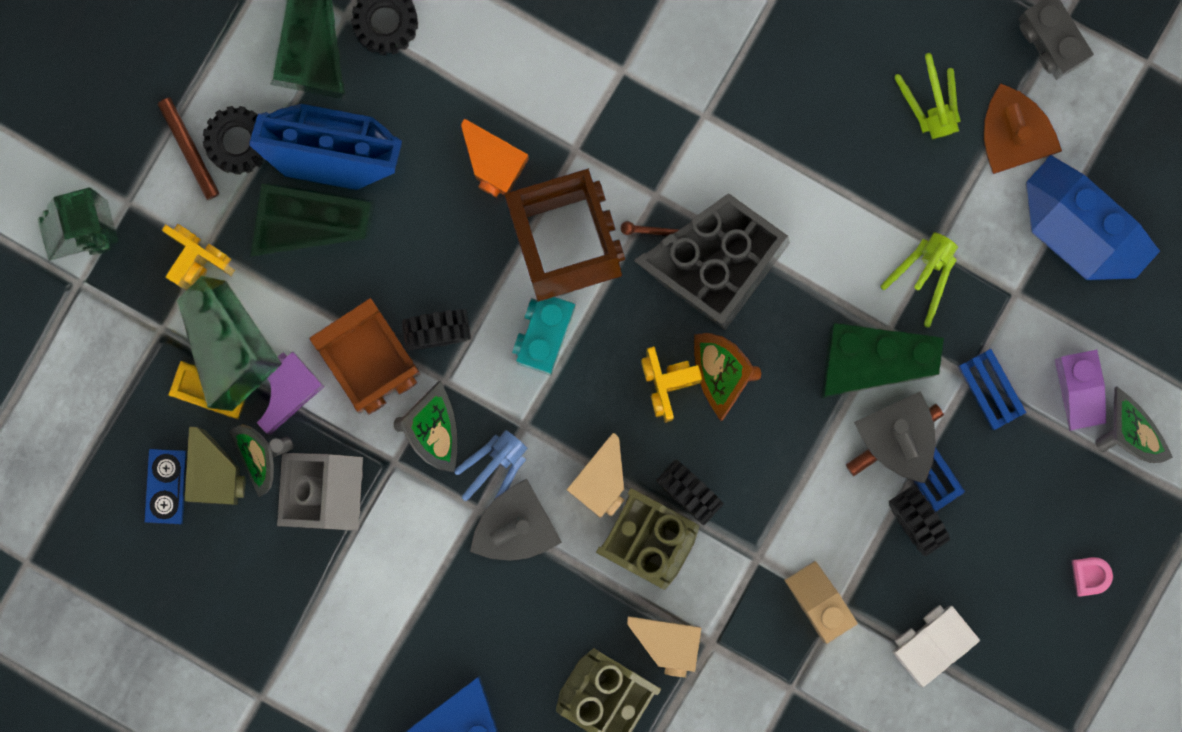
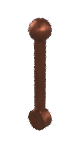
(628, 228)

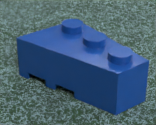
(462, 712)

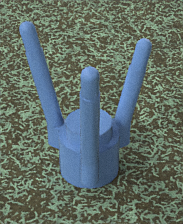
(506, 451)

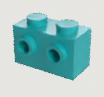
(545, 334)

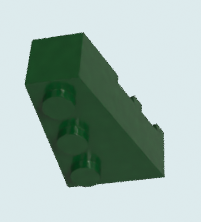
(877, 358)

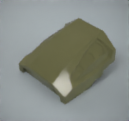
(650, 540)
(604, 695)

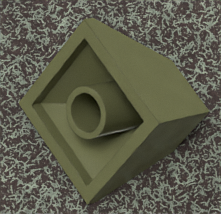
(210, 472)

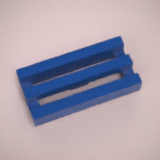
(1004, 382)
(946, 498)

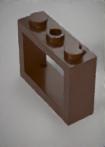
(553, 195)

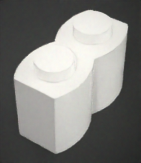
(935, 645)

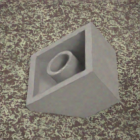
(320, 491)

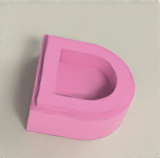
(1091, 576)

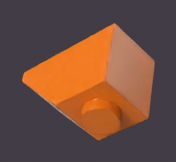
(493, 160)

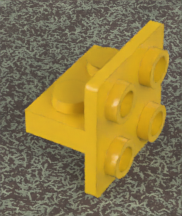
(191, 261)
(677, 377)

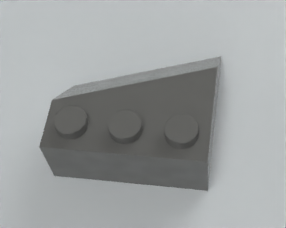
(717, 259)

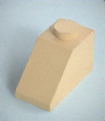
(601, 480)
(821, 602)
(668, 644)

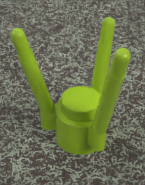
(943, 118)
(936, 253)

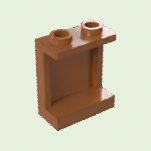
(366, 357)

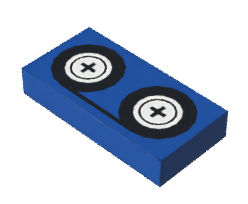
(165, 486)

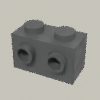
(1055, 37)

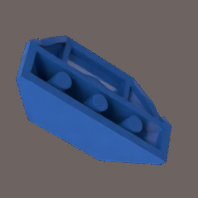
(326, 145)
(1085, 224)

